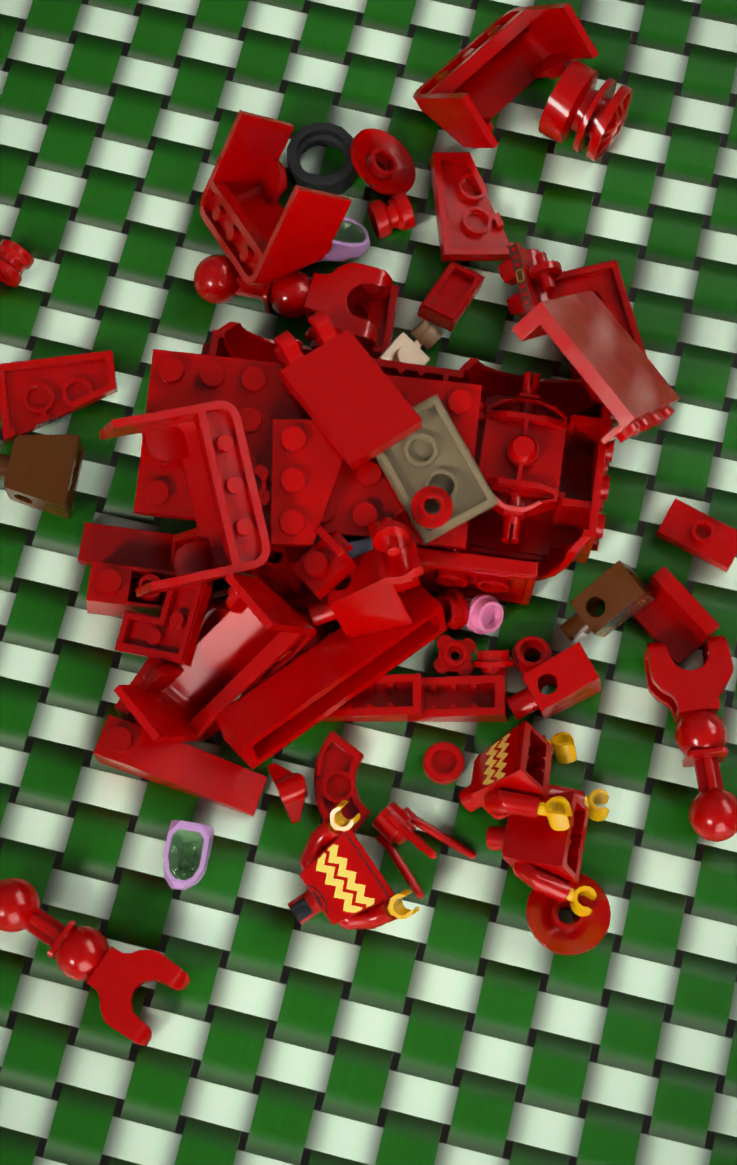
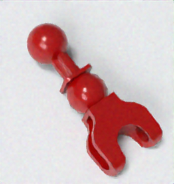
(299, 295)
(699, 730)
(85, 955)

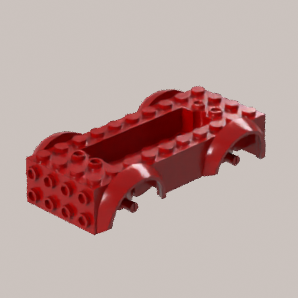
(532, 446)

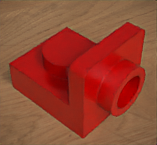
(325, 563)

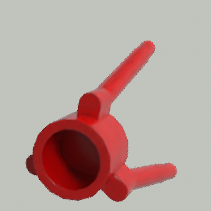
(398, 827)

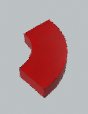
(336, 779)

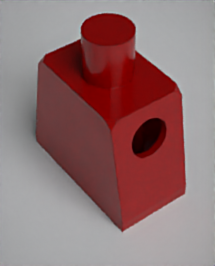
(362, 602)
(568, 671)

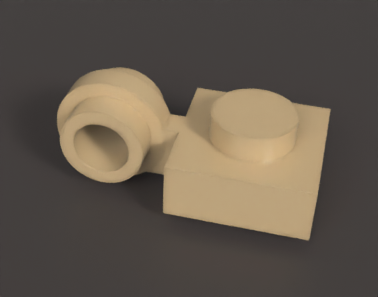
(408, 351)

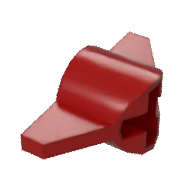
(291, 790)

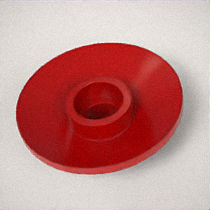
(382, 162)
(572, 937)

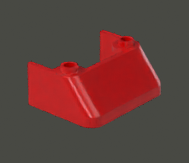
(499, 66)
(245, 211)
(220, 487)
(238, 653)

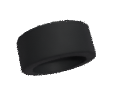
(315, 135)

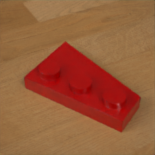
(463, 212)
(51, 388)
(302, 481)

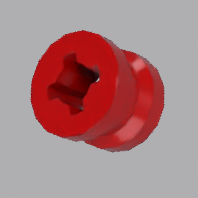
(13, 262)

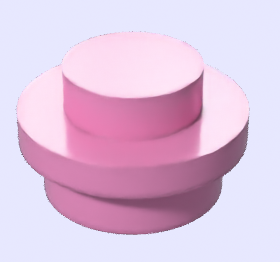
(484, 614)

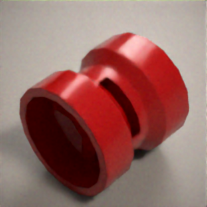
(394, 214)

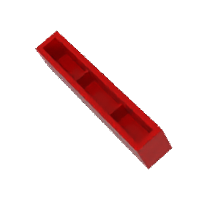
(324, 681)

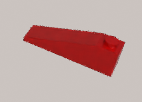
(179, 766)

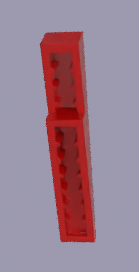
(428, 700)

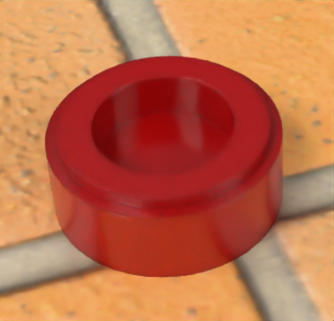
(443, 763)

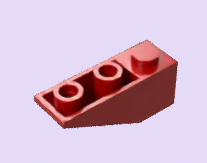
(114, 585)

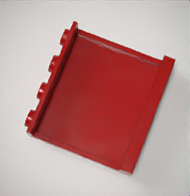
(605, 360)

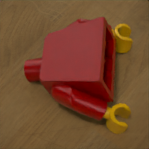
(548, 857)

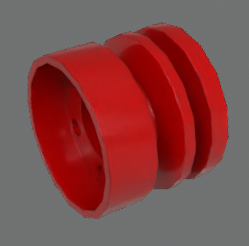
(590, 113)

